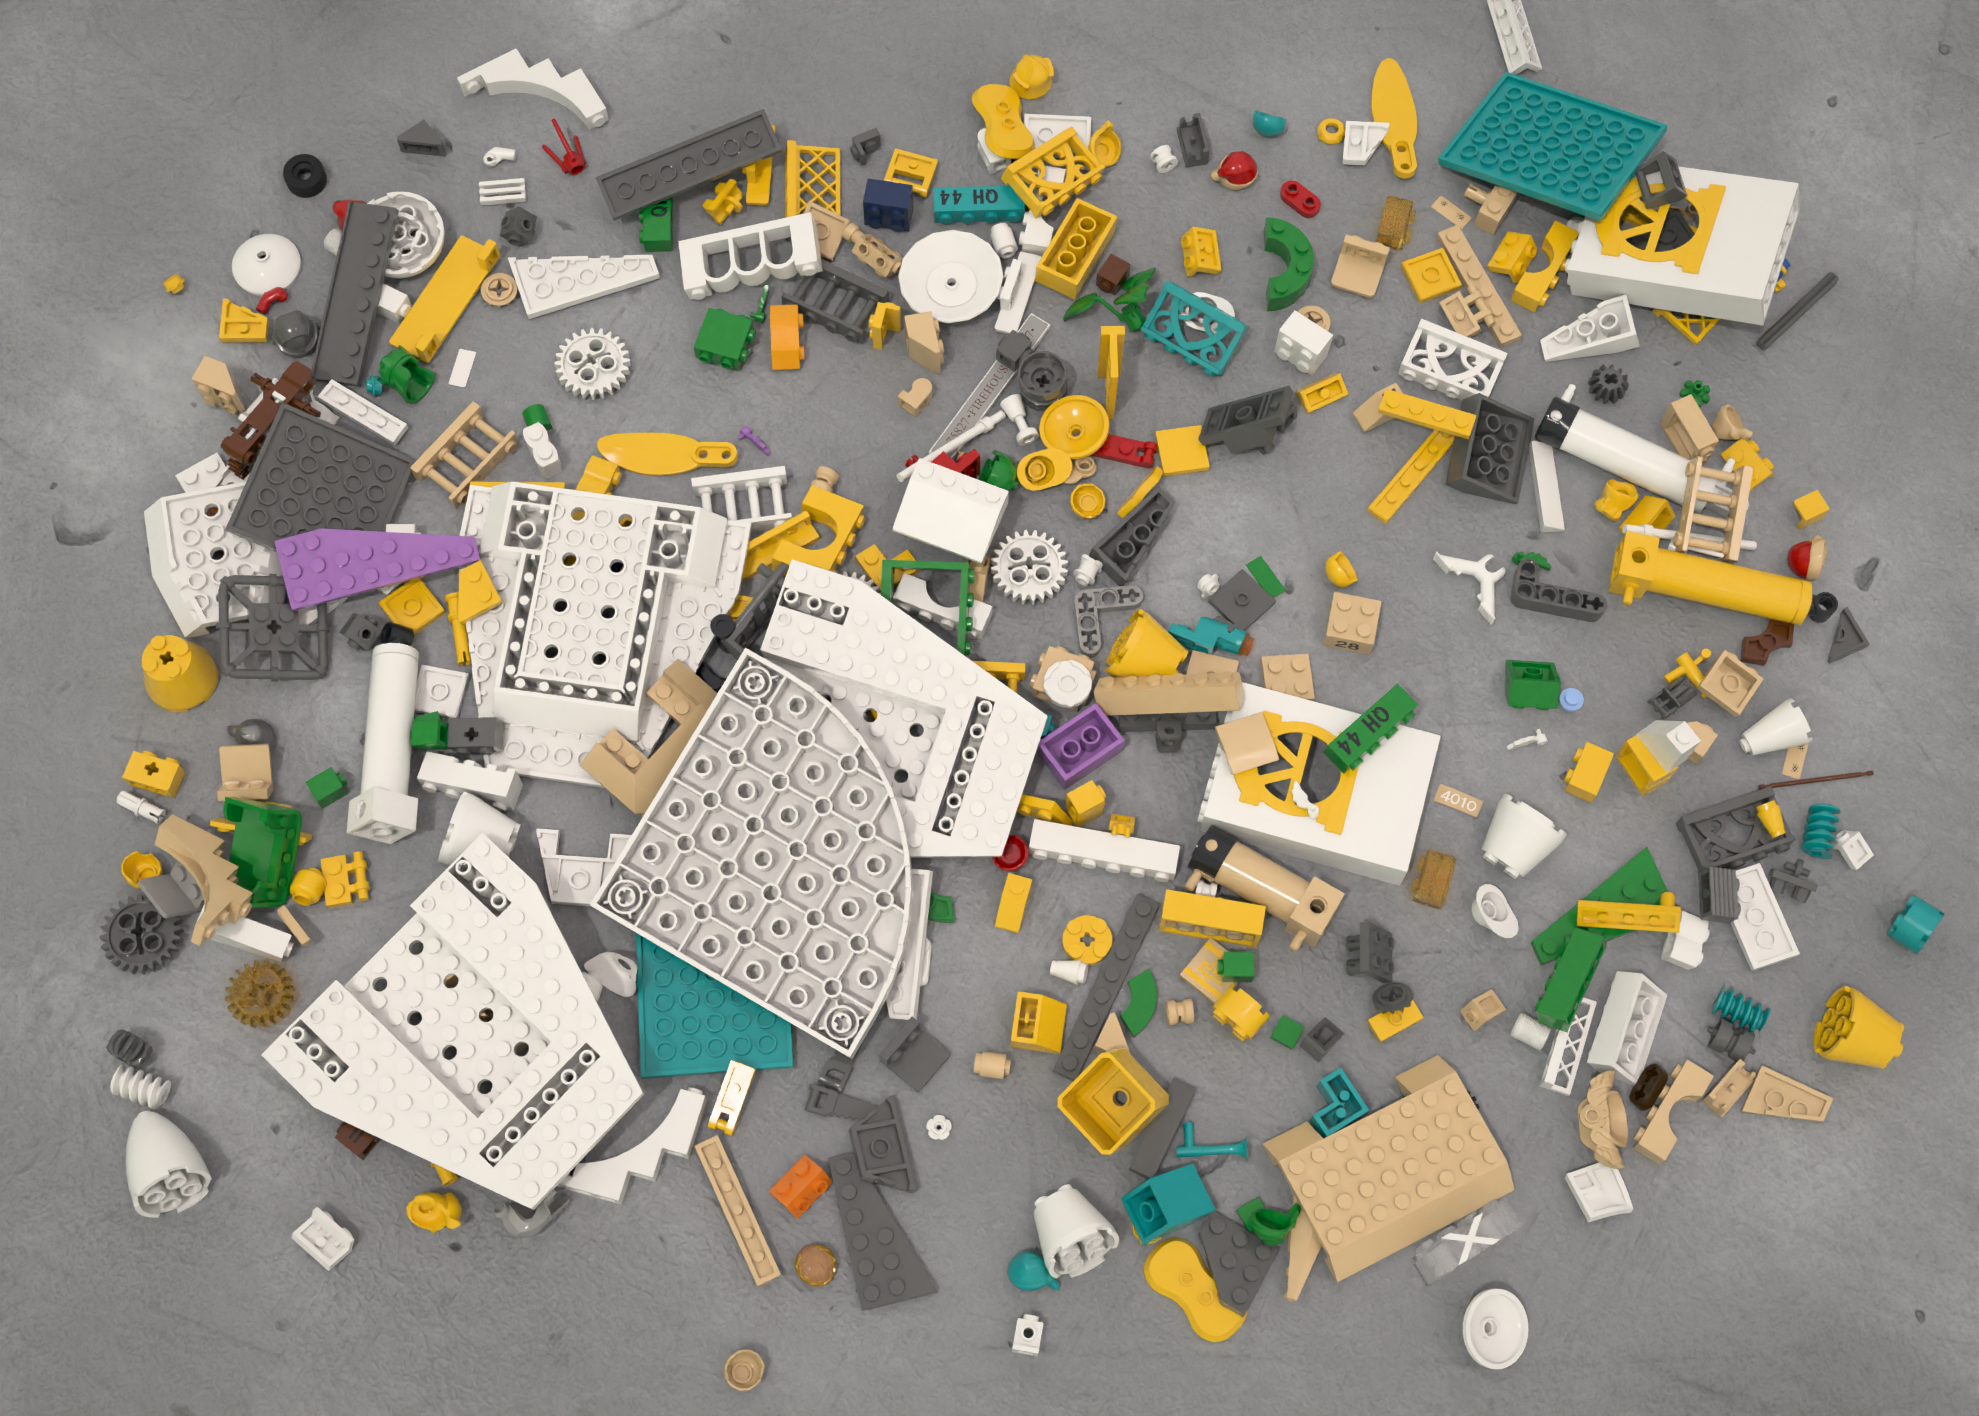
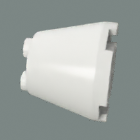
(471, 820)
(1519, 837)
(1072, 1232)

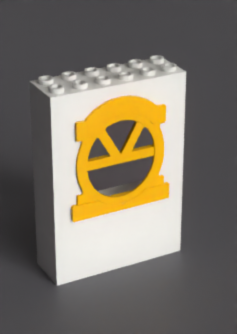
(1718, 273)
(1360, 827)

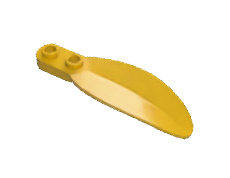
(1395, 105)
(664, 453)

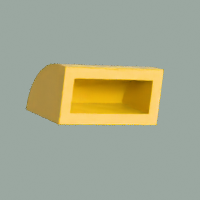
(1652, 512)

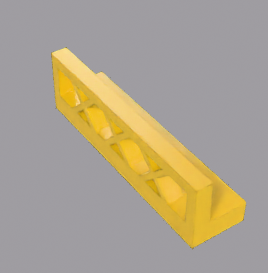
(761, 549)

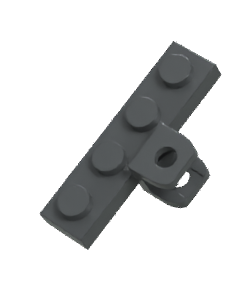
(1167, 726)

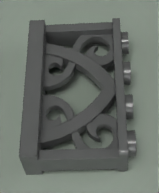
(1702, 820)

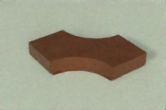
(1757, 648)

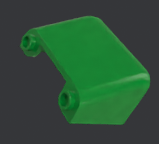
(264, 848)

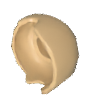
(744, 1370)

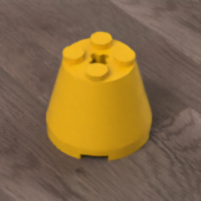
(1144, 649)
(178, 673)
(1857, 1031)

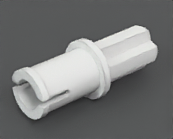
(141, 807)

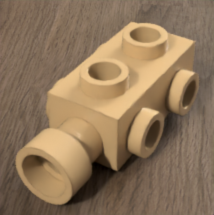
(867, 253)

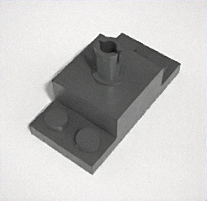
(1247, 421)

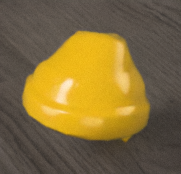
(1105, 145)

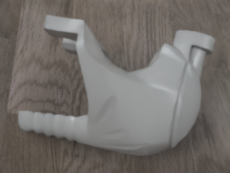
(525, 1222)

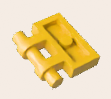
(338, 887)

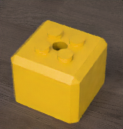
(1092, 1103)

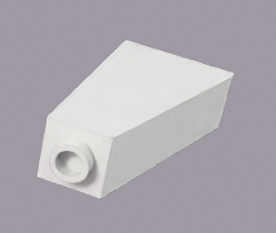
(254, 938)

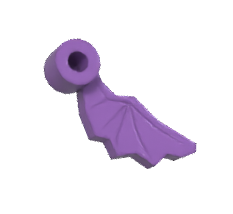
(746, 432)

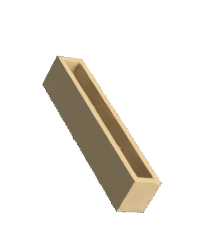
(1170, 693)

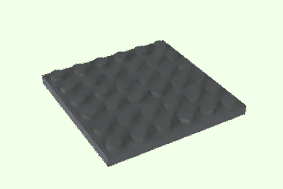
(317, 479)

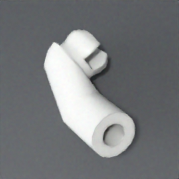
(498, 154)

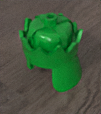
(402, 372)

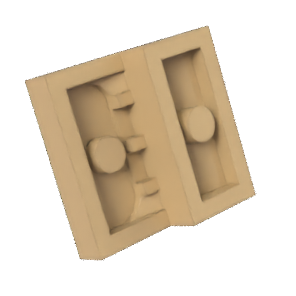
(1246, 743)

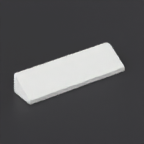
(1546, 487)

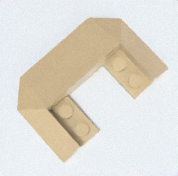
(624, 768)

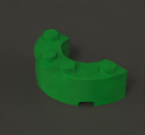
(1298, 255)

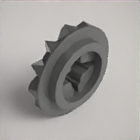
(1383, 995)

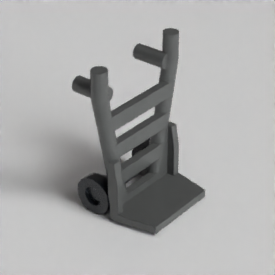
(737, 636)

